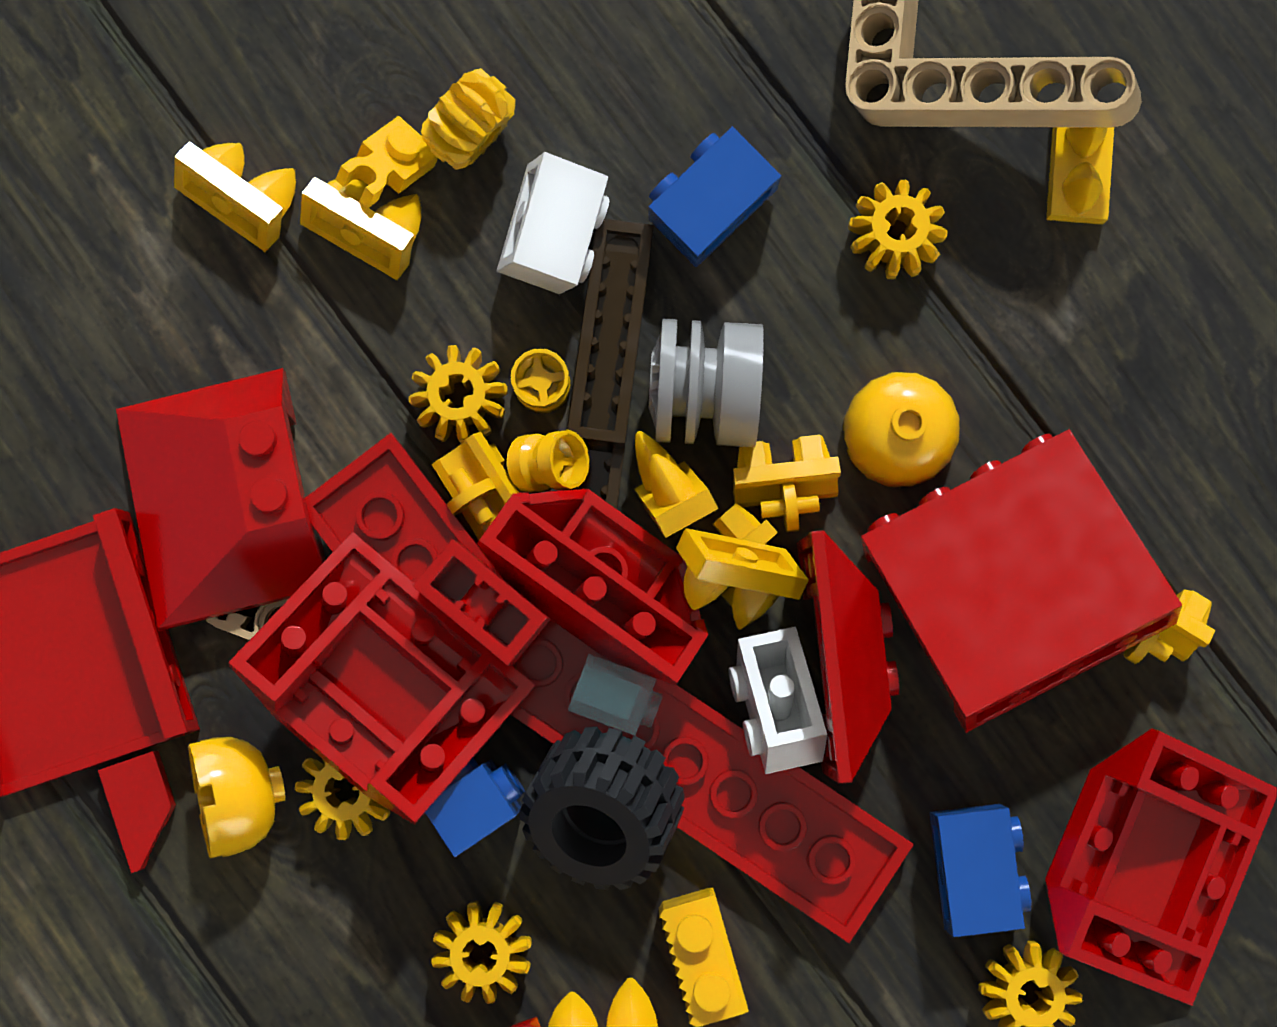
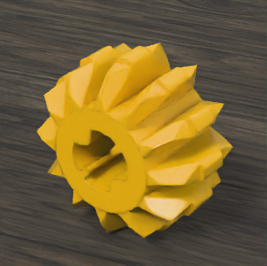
(468, 118)
(919, 230)
(442, 384)
(331, 807)
(482, 972)
(1043, 972)

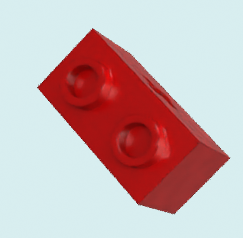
(481, 602)

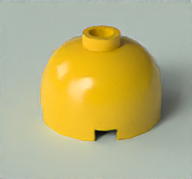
(901, 429)
(233, 794)

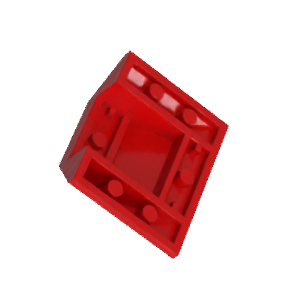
(219, 498)
(851, 653)
(379, 680)
(1155, 862)

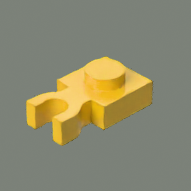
(390, 157)

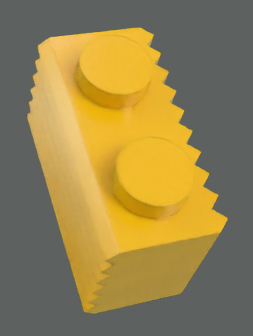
(702, 957)

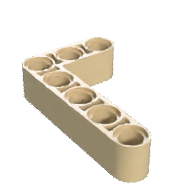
(968, 77)

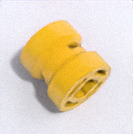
(538, 371)
(538, 461)

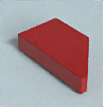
(139, 804)

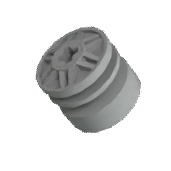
(708, 383)

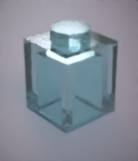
(615, 696)

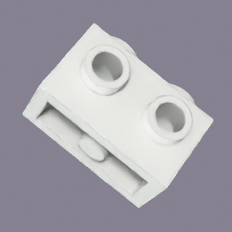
(554, 224)
(780, 701)

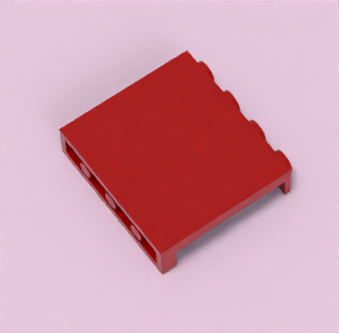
(1020, 577)
(83, 655)

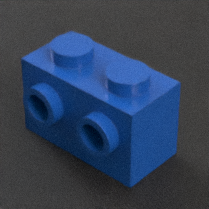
(712, 195)
(476, 804)
(979, 869)

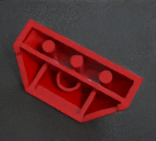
(598, 578)

